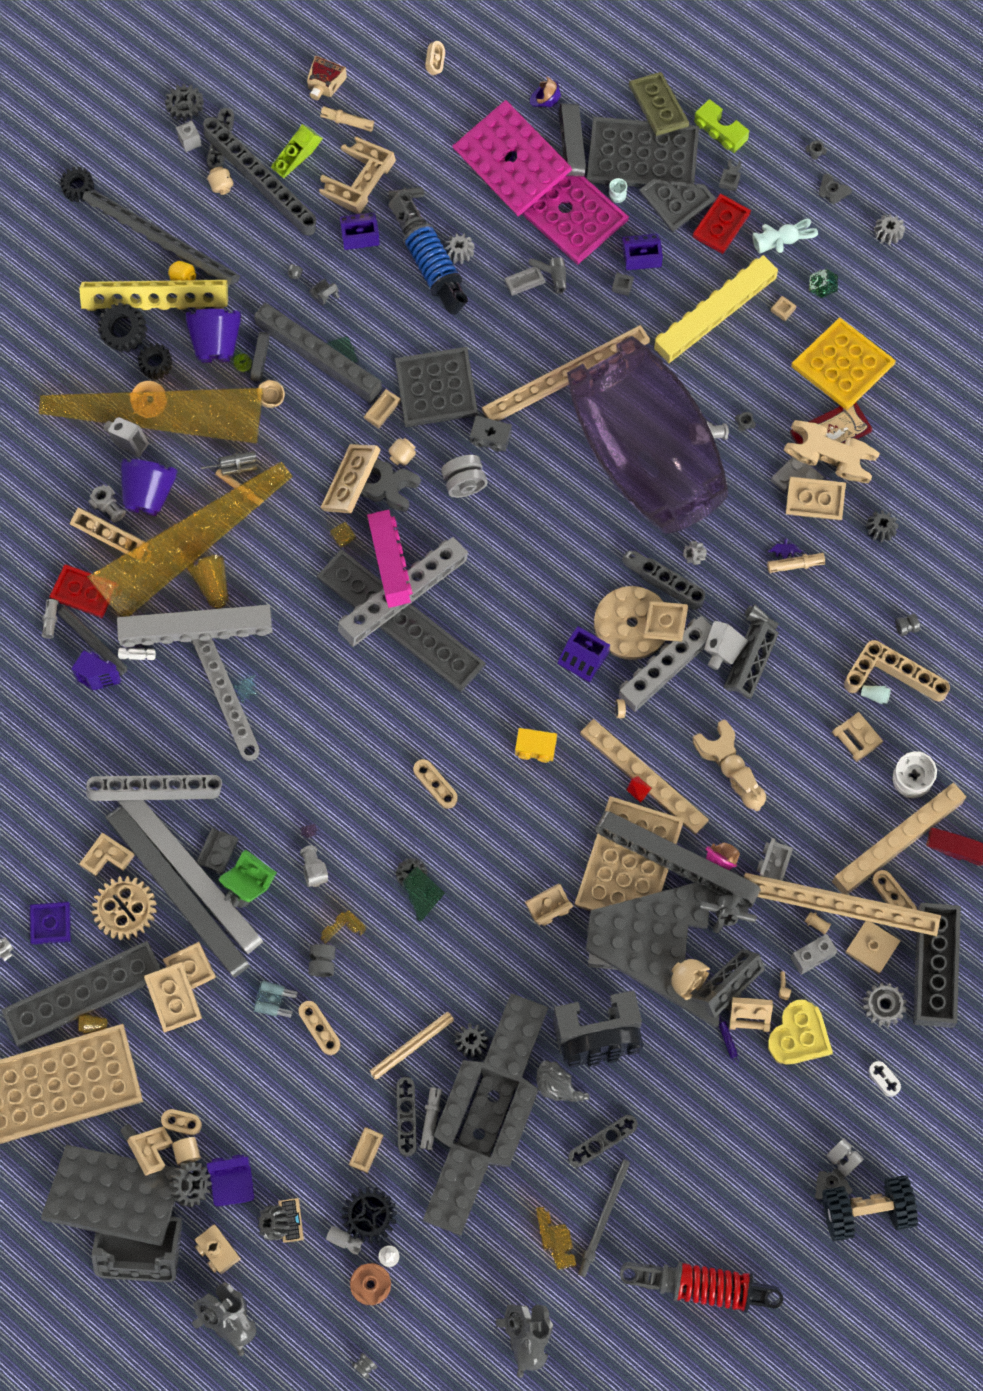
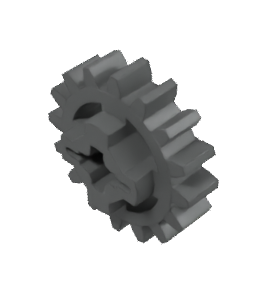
(184, 103)
(190, 1184)

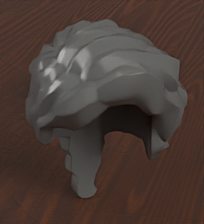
(557, 1084)

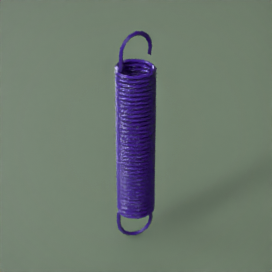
(728, 1040)

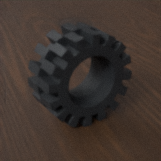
(72, 176)
(155, 370)

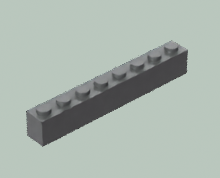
(318, 353)

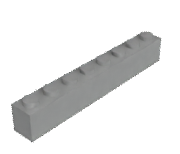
(194, 625)

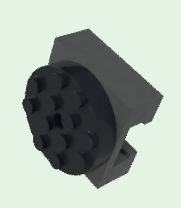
(599, 1040)

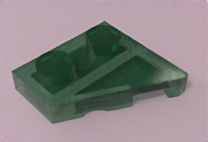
(422, 892)

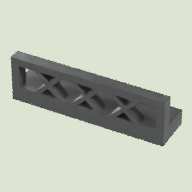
(748, 656)
(733, 982)

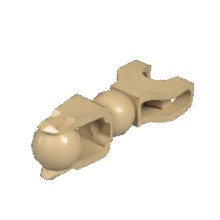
(732, 765)

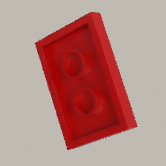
(721, 223)
(78, 592)

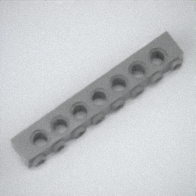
(428, 578)

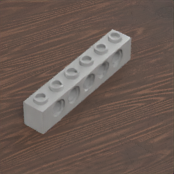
(636, 698)

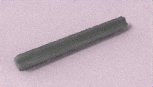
(91, 639)

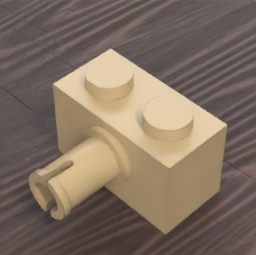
(217, 1249)

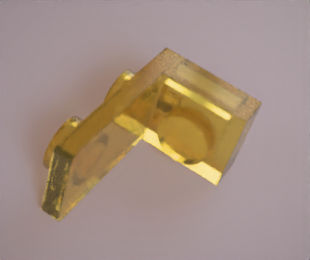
(353, 925)

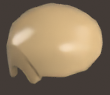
(272, 393)

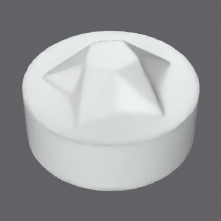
(389, 1256)

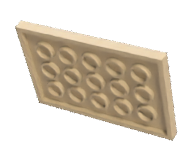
(618, 873)

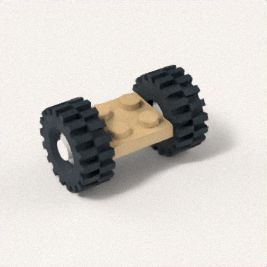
(841, 1210)

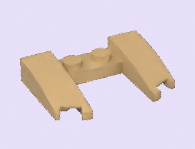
(377, 161)

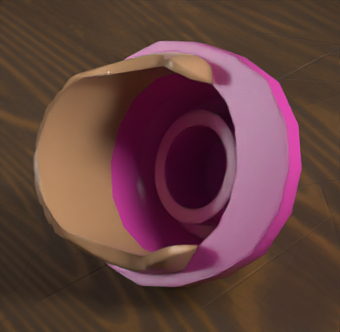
(723, 855)

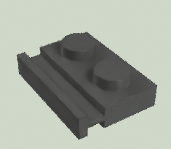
(217, 851)

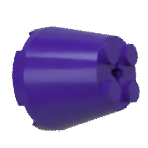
(213, 333)
(145, 485)

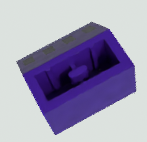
(359, 231)
(642, 251)
(584, 654)
(94, 672)

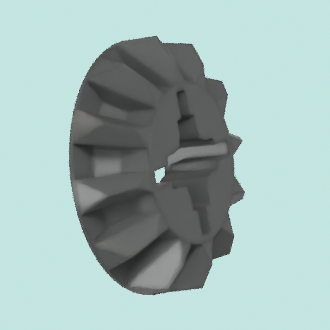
(405, 866)

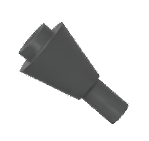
(755, 614)

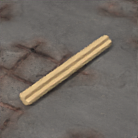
(411, 1045)

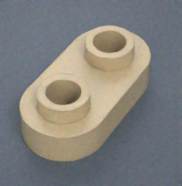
(435, 58)
(182, 1122)

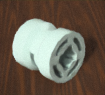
(617, 190)

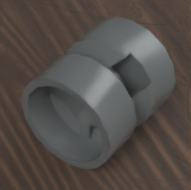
(321, 960)

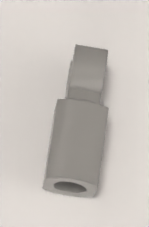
(344, 1240)

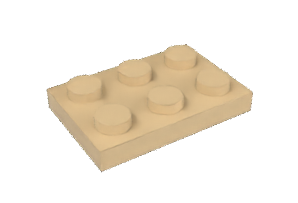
(815, 498)
(173, 997)

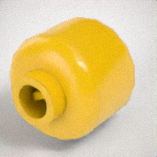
(181, 271)

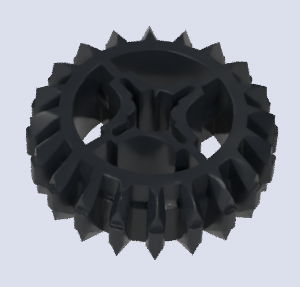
(378, 1212)

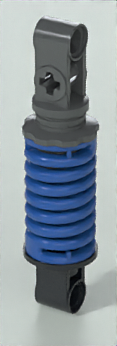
(428, 253)

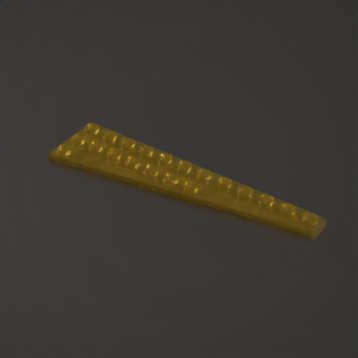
(152, 565)

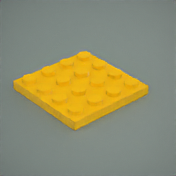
(843, 363)

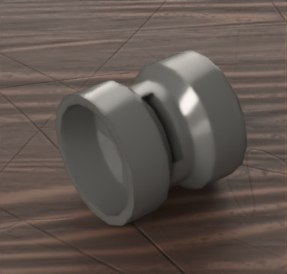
(907, 624)

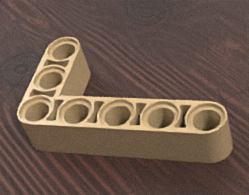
(895, 670)

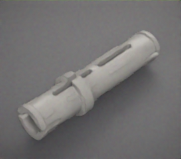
(432, 1110)

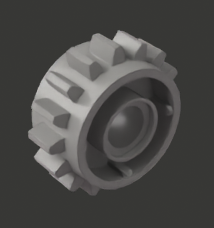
(887, 994)

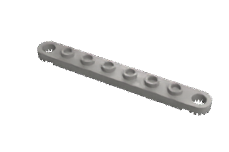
(226, 697)

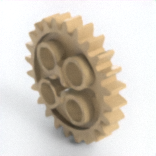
(110, 919)

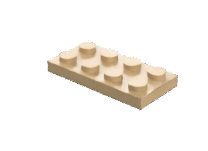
(350, 478)

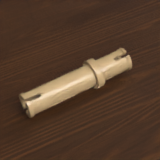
(352, 120)
(804, 561)

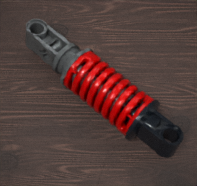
(704, 1284)

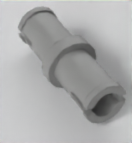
(49, 618)

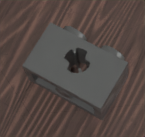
(484, 427)

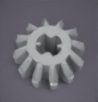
(889, 229)
(459, 248)

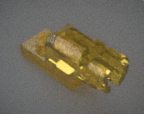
(556, 1239)

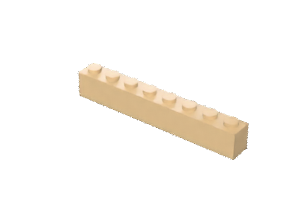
(899, 839)

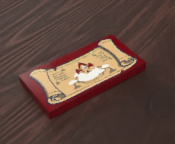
(841, 424)

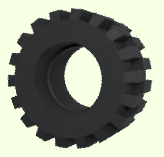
(108, 321)

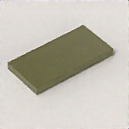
(658, 103)

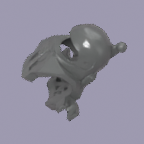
(226, 1318)
(527, 1335)

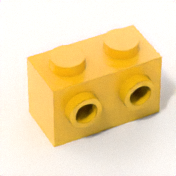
(535, 745)

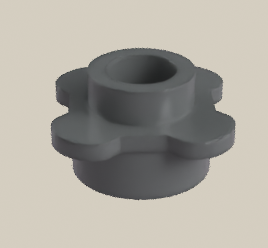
(816, 145)
(746, 416)

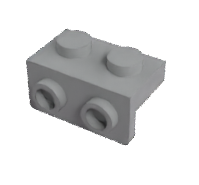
(775, 861)

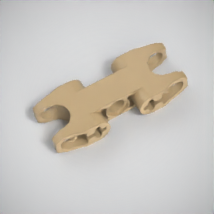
(819, 447)

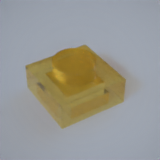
(342, 534)

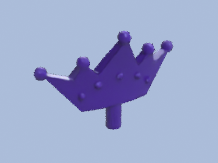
(785, 549)

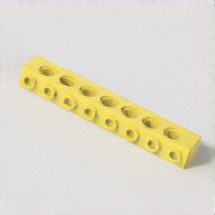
(217, 288)

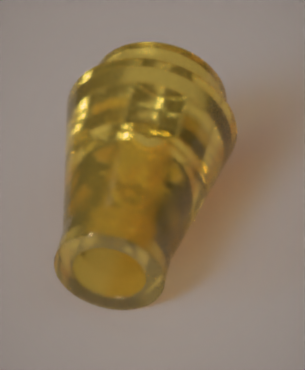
(91, 1024)

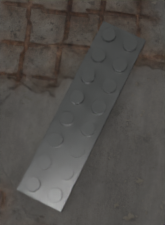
(80, 994)

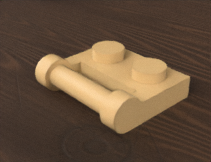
(861, 732)
(750, 1009)

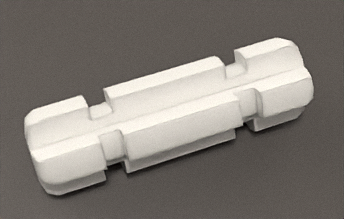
(136, 653)

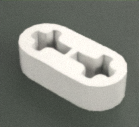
(888, 1075)

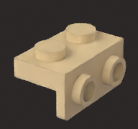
(549, 905)

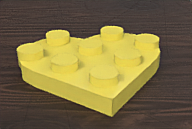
(800, 1035)

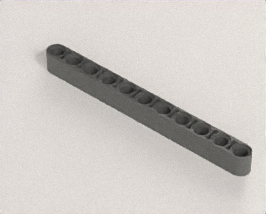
(177, 891)

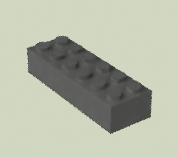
(938, 969)

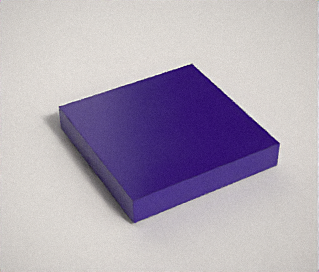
(50, 923)

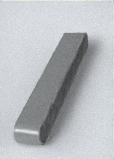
(144, 783)

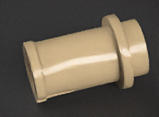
(817, 922)

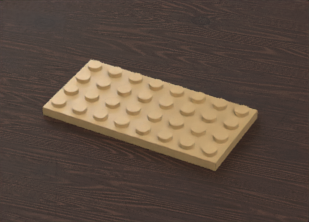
(66, 1083)

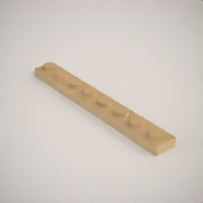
(633, 767)

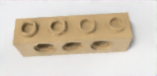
(105, 531)

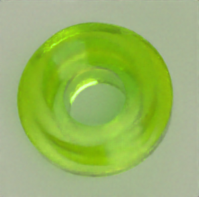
(242, 366)

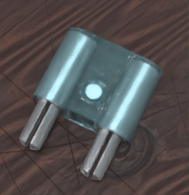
(270, 999)

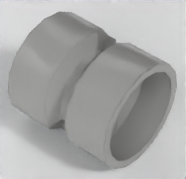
(841, 1150)

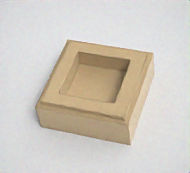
(783, 308)

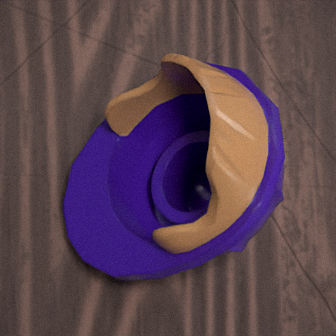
(546, 95)

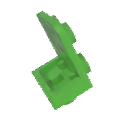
(248, 877)

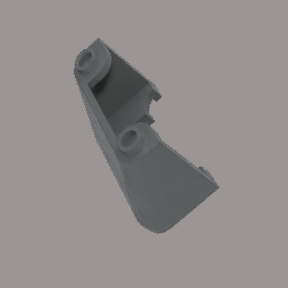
(137, 1260)

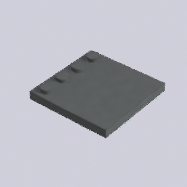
(436, 387)

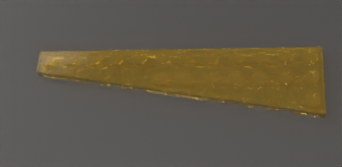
(207, 413)

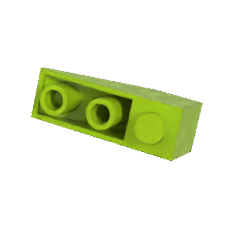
(297, 150)

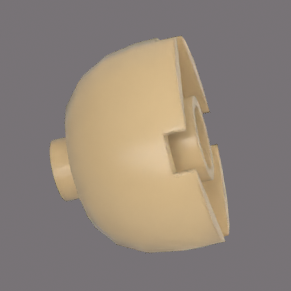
(688, 976)

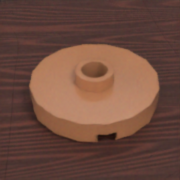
(367, 1273)

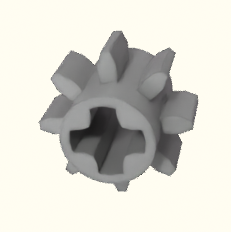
(695, 552)
(5, 948)

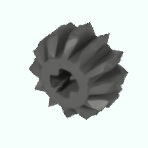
(883, 520)
(465, 1037)
(273, 1222)

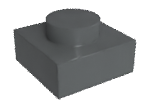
(622, 284)

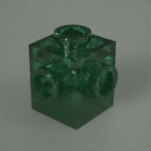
(823, 283)

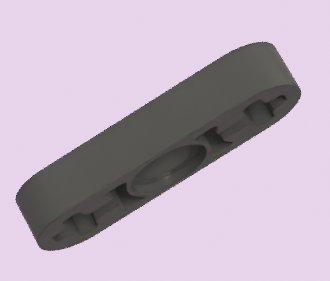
(260, 356)

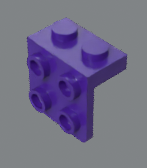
(231, 1180)

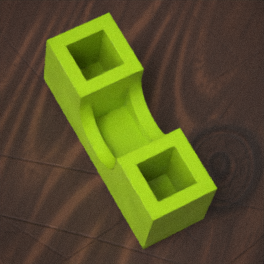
(730, 136)

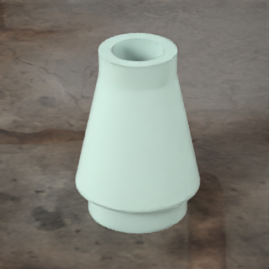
(876, 693)

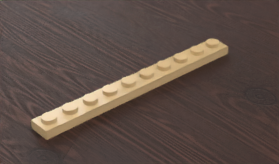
(555, 379)
(846, 905)

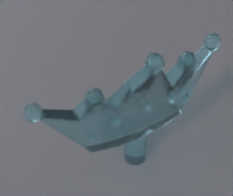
(246, 688)

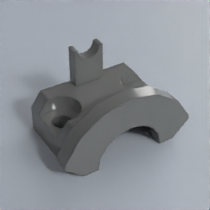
(322, 290)

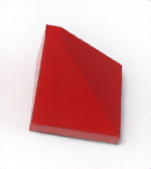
(638, 788)

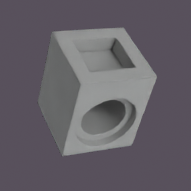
(188, 136)

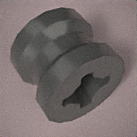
(364, 1365)

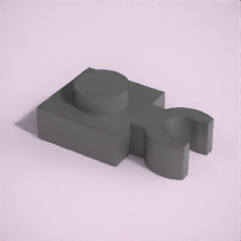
(730, 177)
(235, 900)

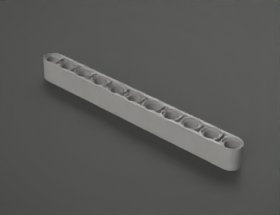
(192, 874)

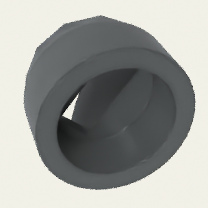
(294, 271)

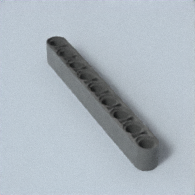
(262, 183)
(676, 858)

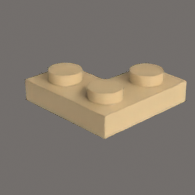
(106, 850)
(146, 1148)

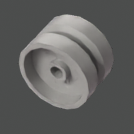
(464, 476)

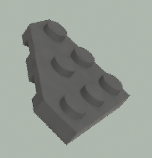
(676, 201)

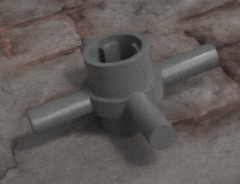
(727, 911)

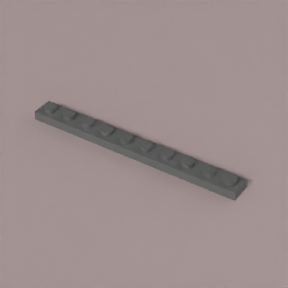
(160, 236)

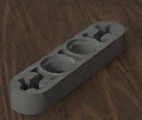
(212, 152)
(406, 1116)
(601, 1139)

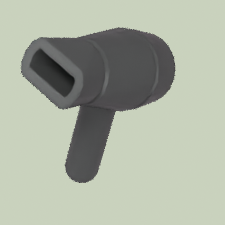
(556, 269)

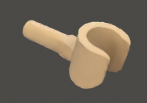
(784, 993)

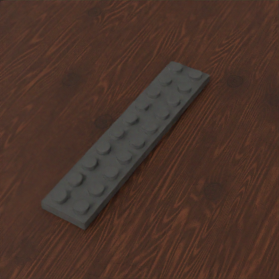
(408, 627)

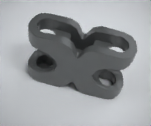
(390, 485)

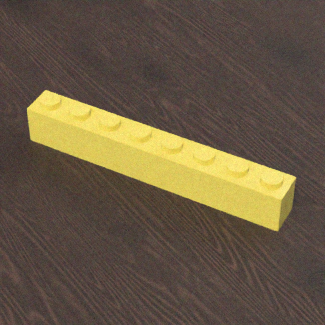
(715, 309)

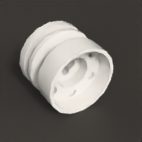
(922, 767)

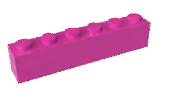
(389, 558)

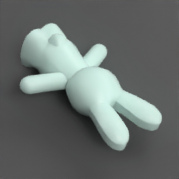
(786, 234)

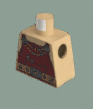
(325, 77)

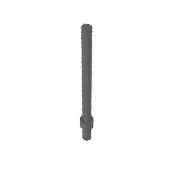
(589, 1254)

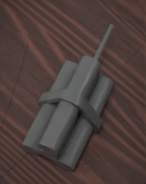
(236, 463)

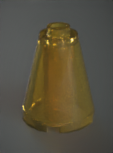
(211, 579)

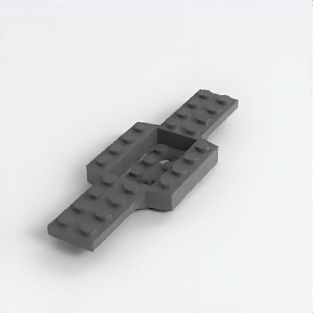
(501, 1073)

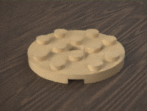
(612, 625)

